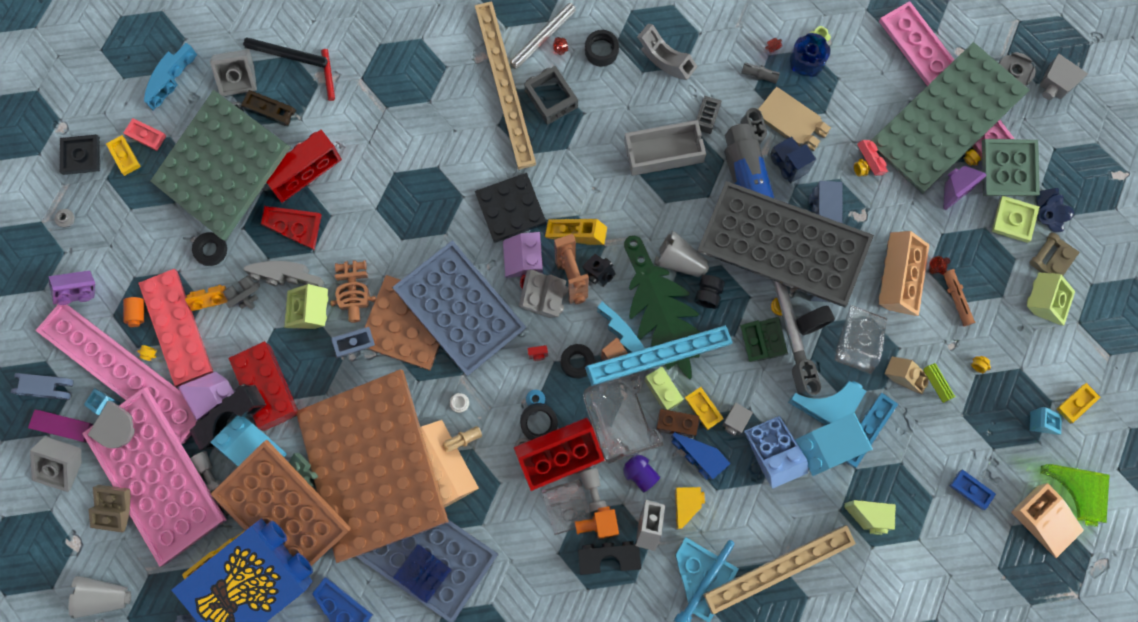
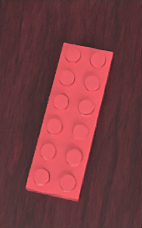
(175, 328)

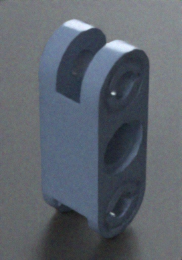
(41, 386)

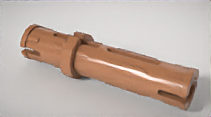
(958, 297)

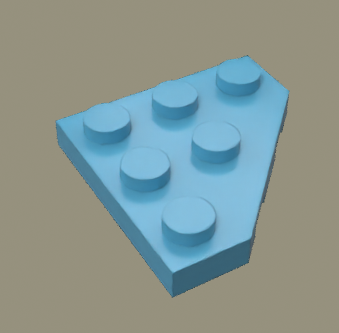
(694, 565)

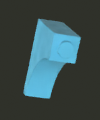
(833, 407)

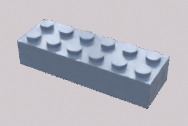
(827, 202)

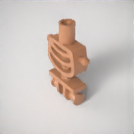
(352, 303)

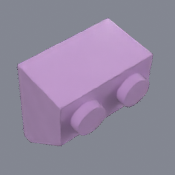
(522, 254)

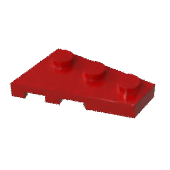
(293, 224)

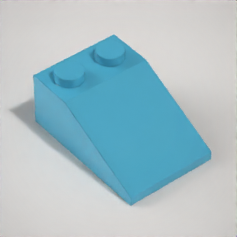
(240, 440)
(834, 444)

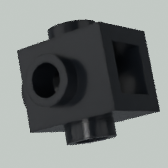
(599, 270)

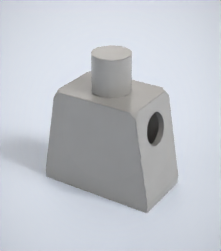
(1061, 78)

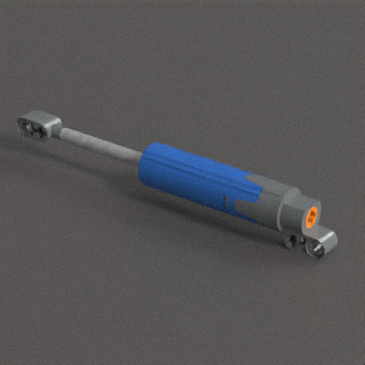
(749, 171)

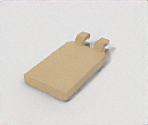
(793, 119)

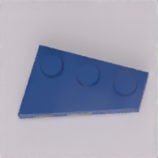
(338, 604)

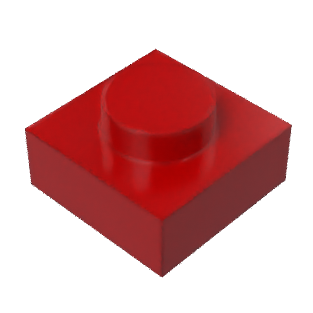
(538, 353)

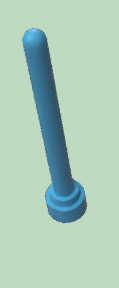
(686, 615)

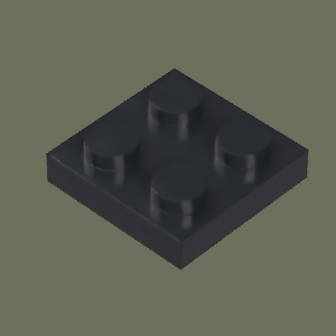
(79, 154)

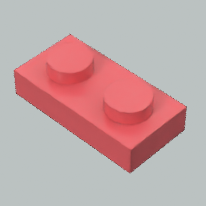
(144, 134)
(873, 159)

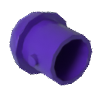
(640, 472)

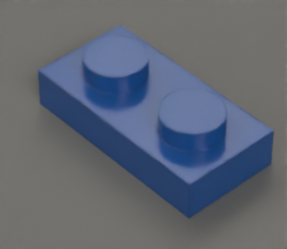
(972, 490)

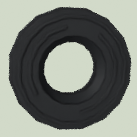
(203, 239)
(569, 352)

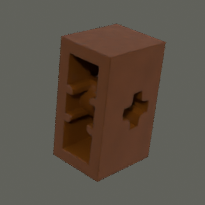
(677, 422)

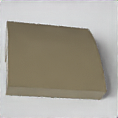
(110, 508)

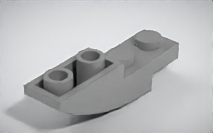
(278, 271)

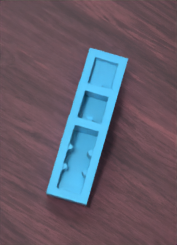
(620, 329)

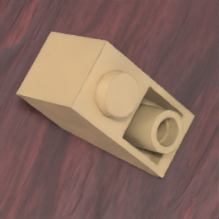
(907, 374)

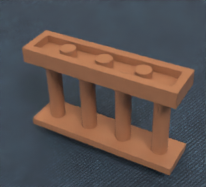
(566, 259)

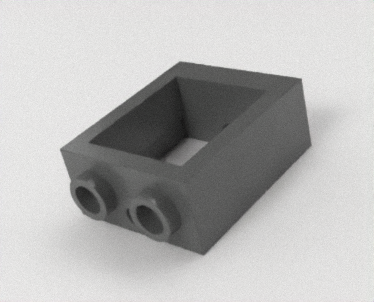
(558, 110)

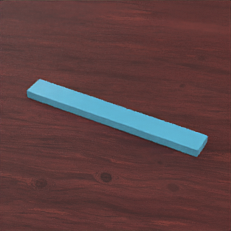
(658, 355)

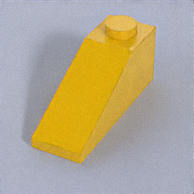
(584, 230)

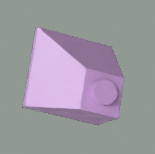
(205, 393)

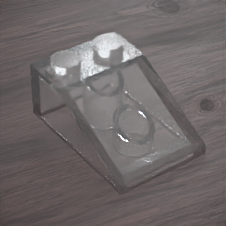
(861, 340)

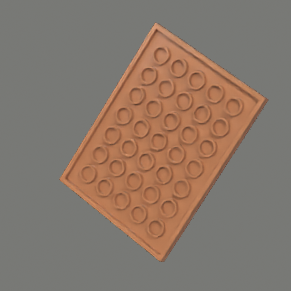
(372, 464)

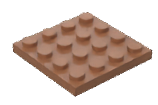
(398, 331)

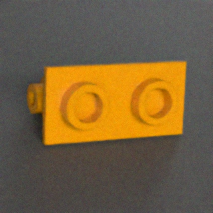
(200, 299)

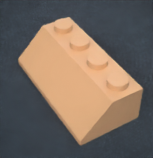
(904, 273)
(449, 467)

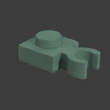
(302, 466)

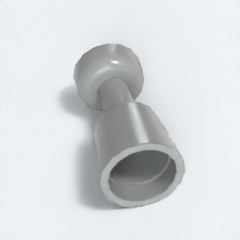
(203, 465)
(591, 481)

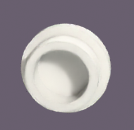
(459, 402)

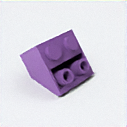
(72, 287)

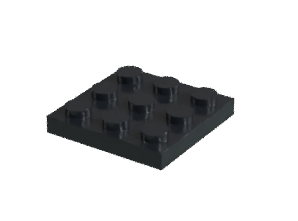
(510, 207)

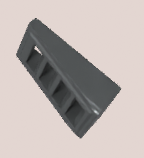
(706, 127)

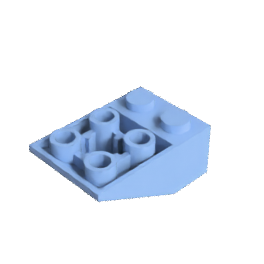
(777, 452)

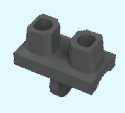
(248, 288)

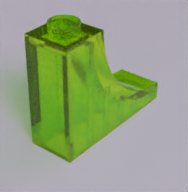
(1087, 489)

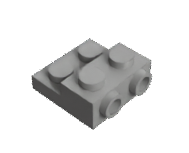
(543, 294)

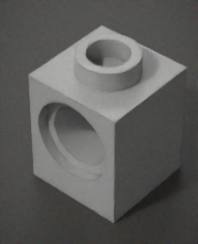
(737, 419)

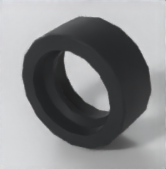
(601, 60)
(815, 320)
(534, 408)

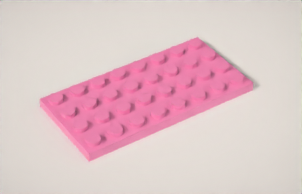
(165, 488)

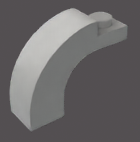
(662, 55)

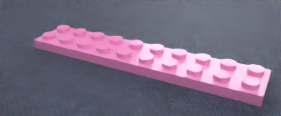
(927, 54)
(115, 365)

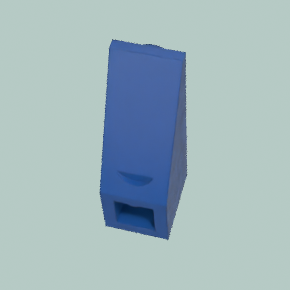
(705, 457)

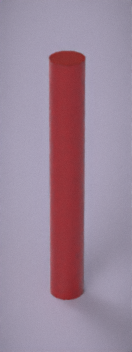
(328, 76)

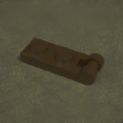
(268, 107)

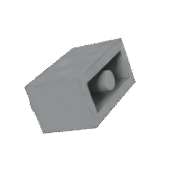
(650, 525)

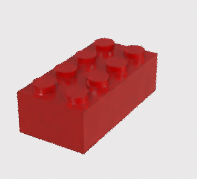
(303, 165)
(260, 368)
(559, 454)

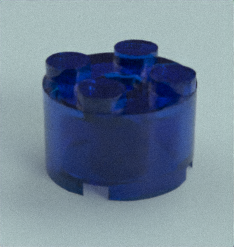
(809, 55)

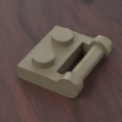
(1059, 261)

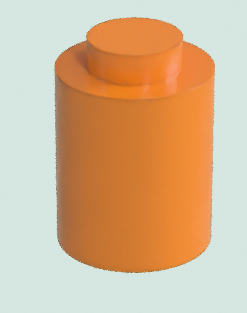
(133, 311)

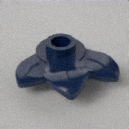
(1057, 213)

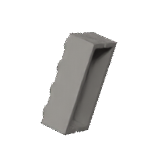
(664, 147)

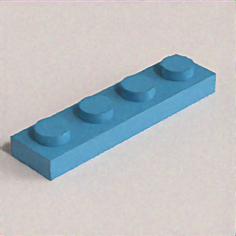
(875, 421)

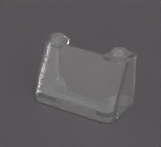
(620, 419)

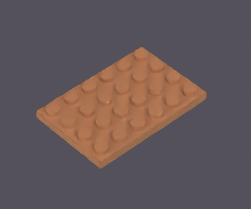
(273, 490)

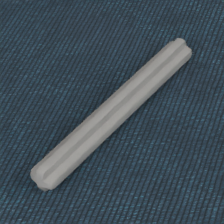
(542, 36)

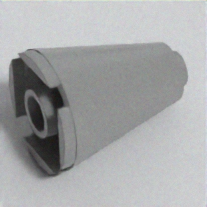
(681, 256)
(96, 597)

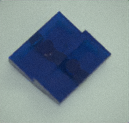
(422, 573)

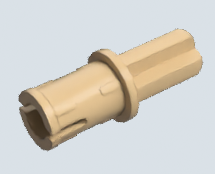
(462, 439)

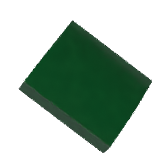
(764, 339)

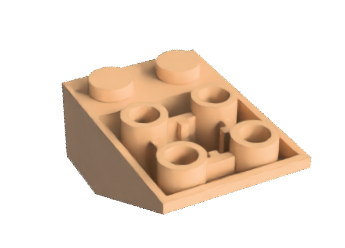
(1048, 519)

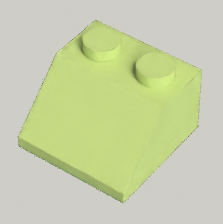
(1051, 297)
(306, 307)
(873, 516)

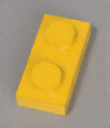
(123, 155)
(1078, 403)
(704, 408)

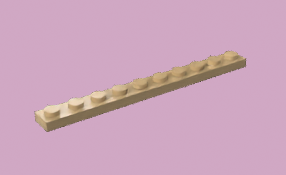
(505, 86)

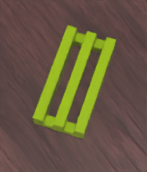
(938, 382)

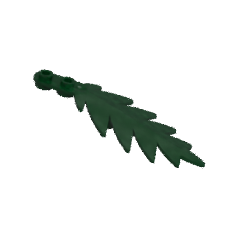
(661, 309)

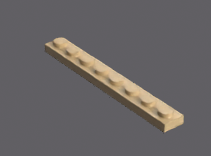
(779, 569)

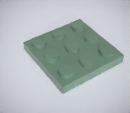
(1010, 167)

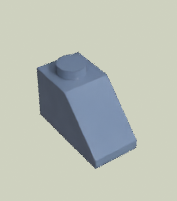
(352, 342)

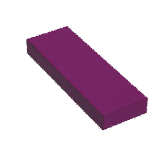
(59, 425)

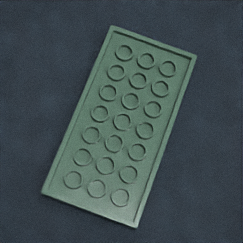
(948, 117)

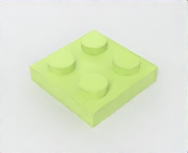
(1015, 219)

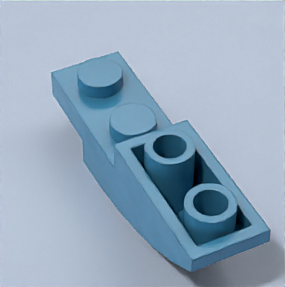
(162, 78)

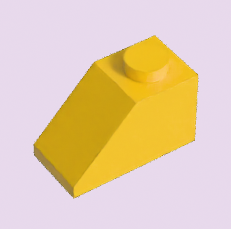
(687, 502)

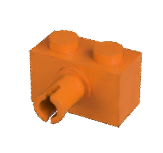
(603, 522)

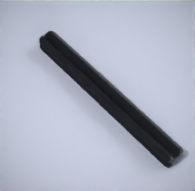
(285, 52)

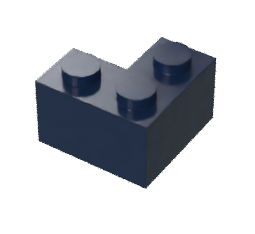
(792, 159)

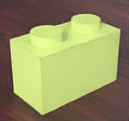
(663, 389)

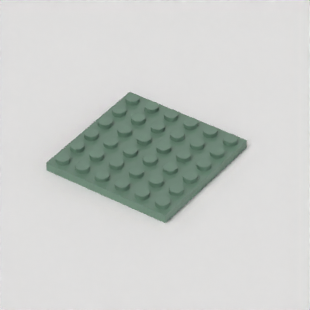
(220, 164)

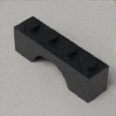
(243, 402)

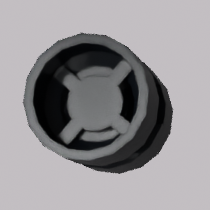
(710, 288)

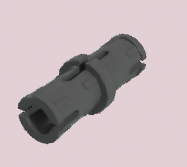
(760, 72)

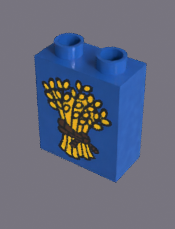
(246, 578)

